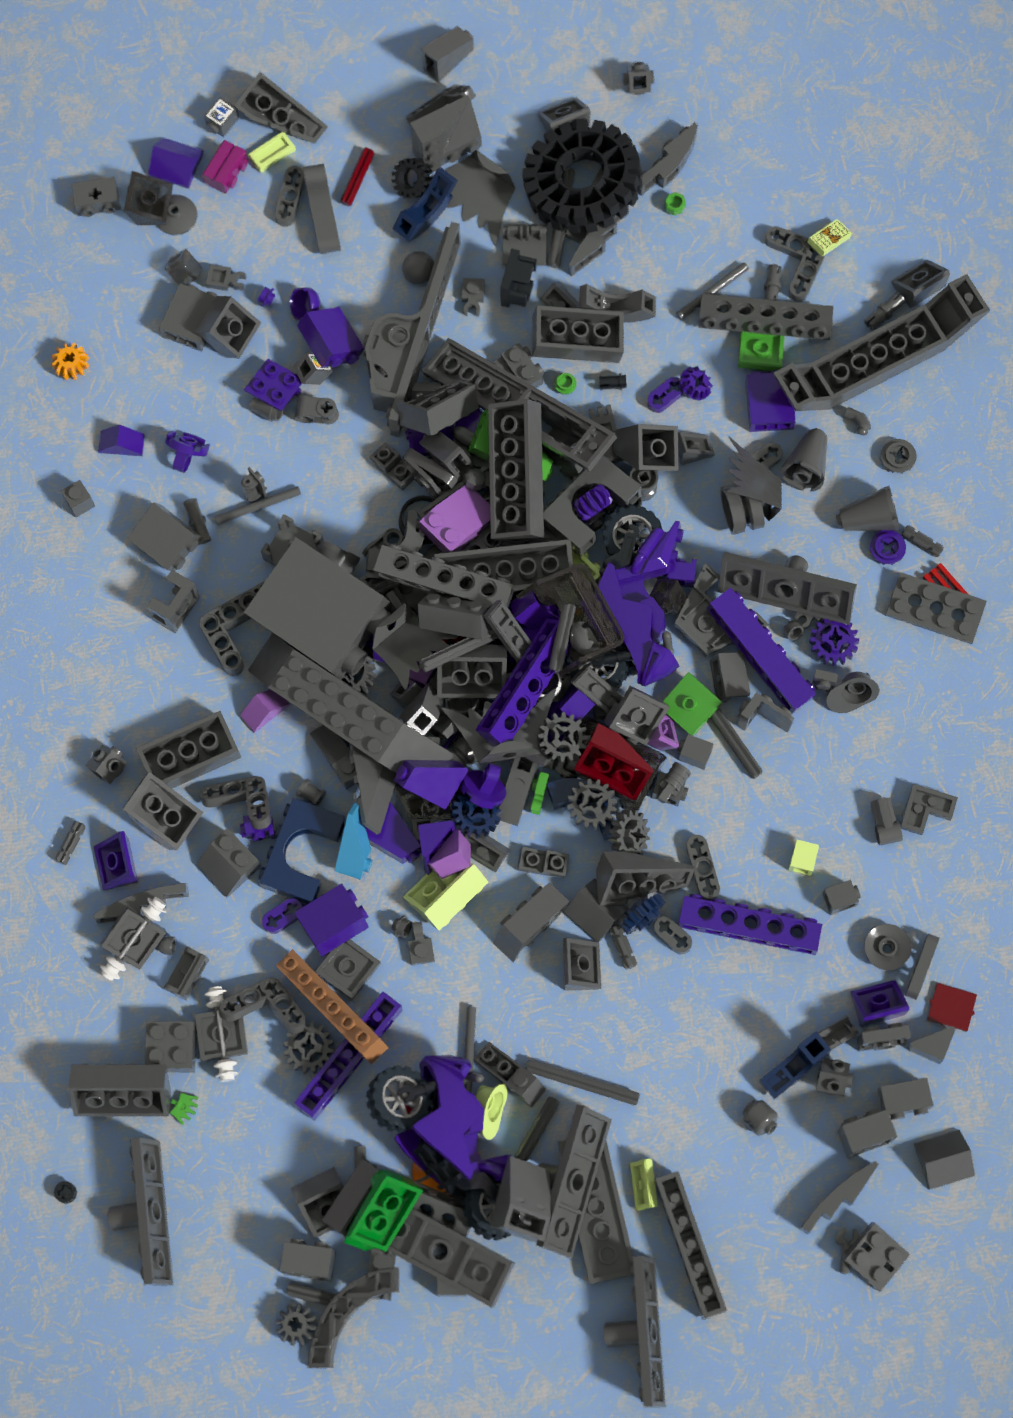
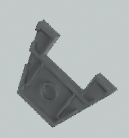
(697, 622)

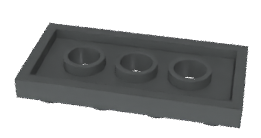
(933, 593)

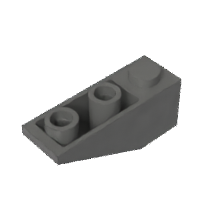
(517, 789)
(511, 1074)

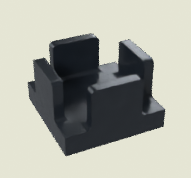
(516, 281)

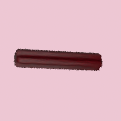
(357, 176)

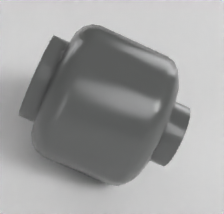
(760, 1117)

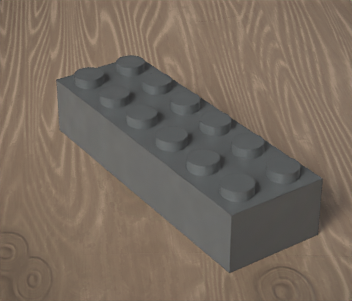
(516, 470)
(516, 563)

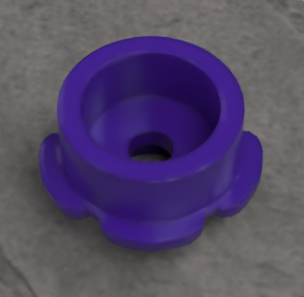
(266, 297)

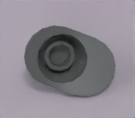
(852, 693)

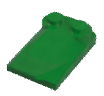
(383, 1211)

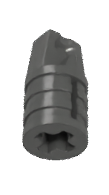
(672, 782)

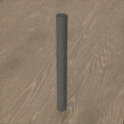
(713, 290)
(282, 496)
(469, 1041)

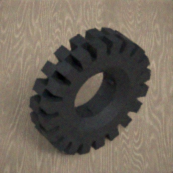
(586, 205)

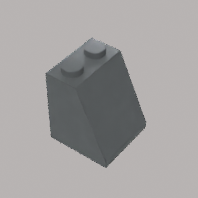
(648, 447)

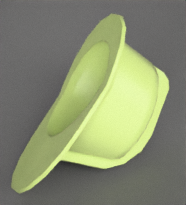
(493, 1103)

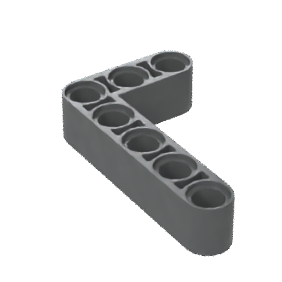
(224, 625)

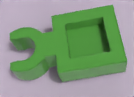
(539, 787)

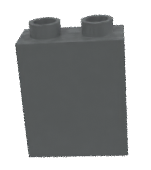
(319, 609)

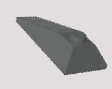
(375, 787)

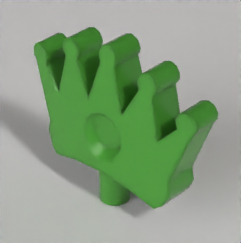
(183, 1106)

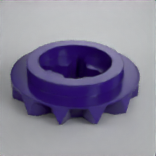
(687, 383)
(887, 538)

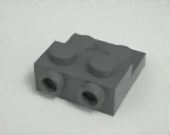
(518, 362)
(636, 715)

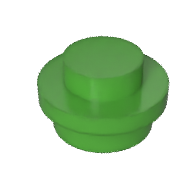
(565, 383)

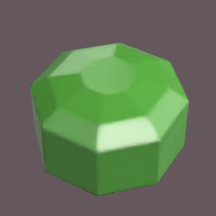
(675, 203)

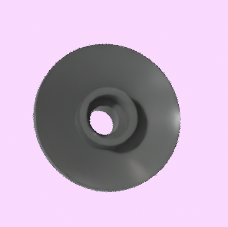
(182, 220)
(895, 938)

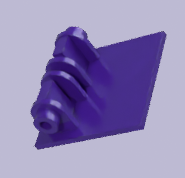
(274, 385)

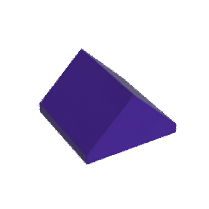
(174, 162)
(432, 838)
(115, 862)
(879, 1003)

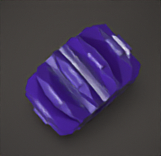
(592, 502)

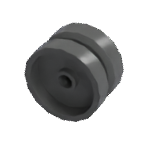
(741, 510)

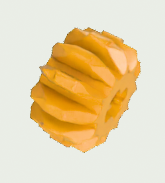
(64, 366)

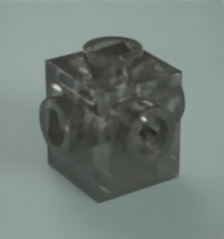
(669, 595)

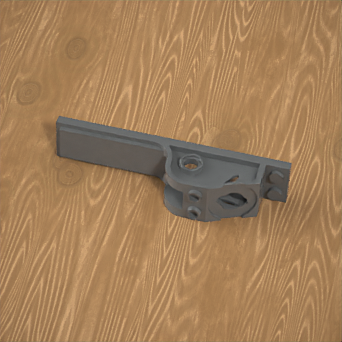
(401, 341)
(498, 385)

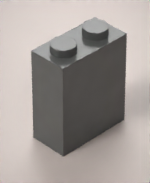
(185, 316)
(164, 537)

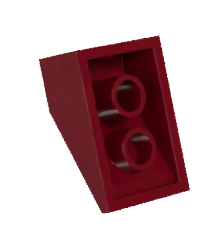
(614, 762)

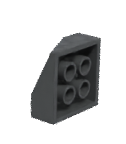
(446, 134)

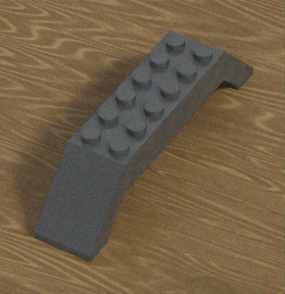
(885, 350)
(341, 707)

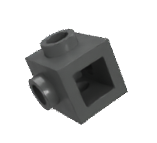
(638, 85)
(107, 763)
(834, 1077)

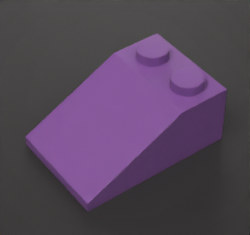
(456, 520)

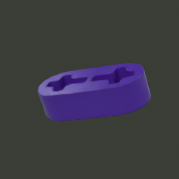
(662, 391)
(279, 911)

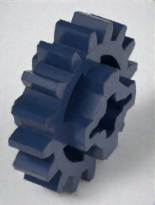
(479, 822)
(642, 913)

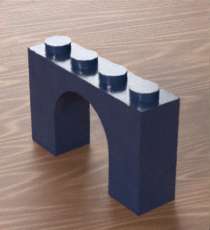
(299, 820)

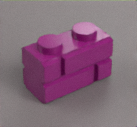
(225, 167)

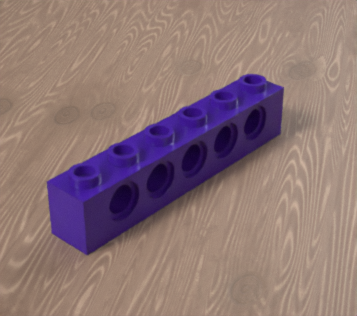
(521, 688)
(807, 943)
(345, 1059)

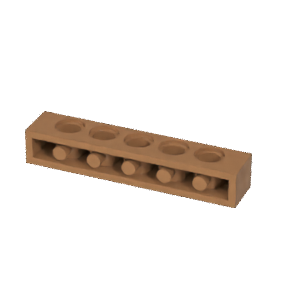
(332, 1007)

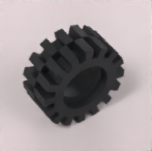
(401, 177)

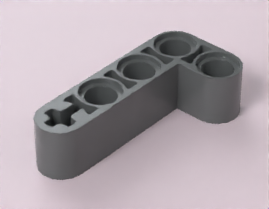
(321, 208)

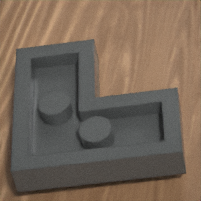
(923, 802)

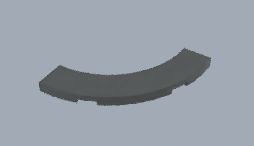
(342, 1307)

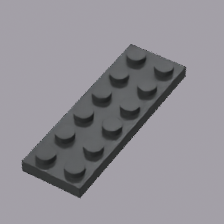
(603, 1229)

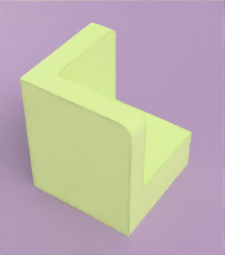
(803, 857)

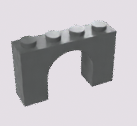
(560, 517)

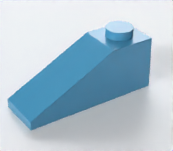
(355, 847)

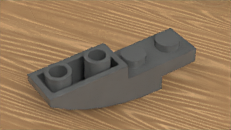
(673, 159)

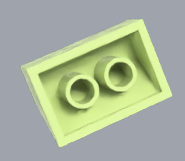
(442, 899)

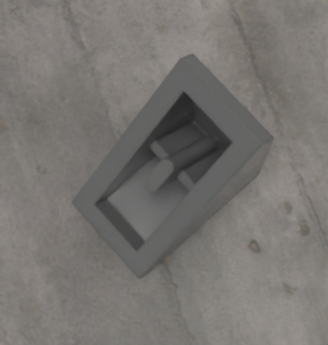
(693, 447)
(933, 1046)

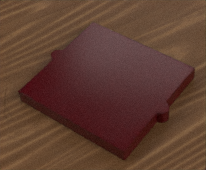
(952, 1007)

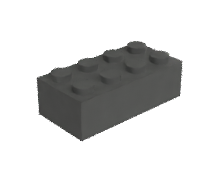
(577, 334)
(190, 751)
(119, 1090)

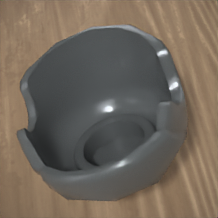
(417, 267)
(583, 639)
(462, 705)

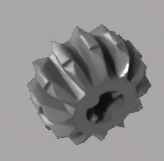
(301, 1319)

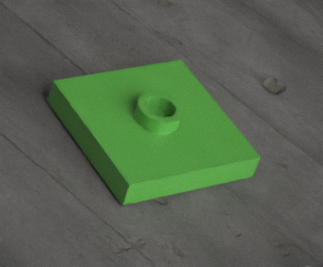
(760, 351)
(691, 704)

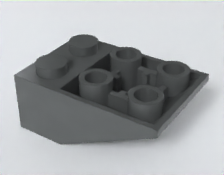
(523, 1201)

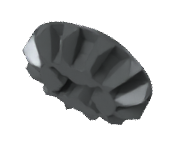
(892, 448)

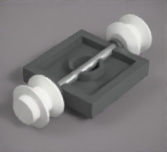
(133, 938)
(220, 1038)

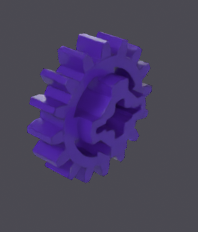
(825, 641)

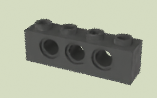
(440, 1204)

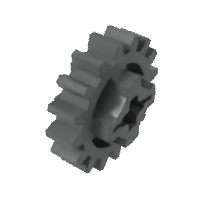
(556, 731)
(583, 809)
(629, 832)
(319, 1049)

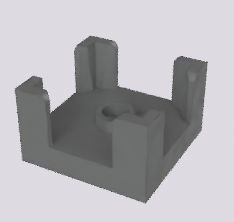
(284, 538)
(185, 598)

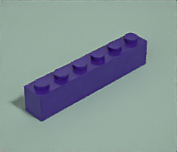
(761, 651)

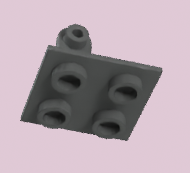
(527, 239)

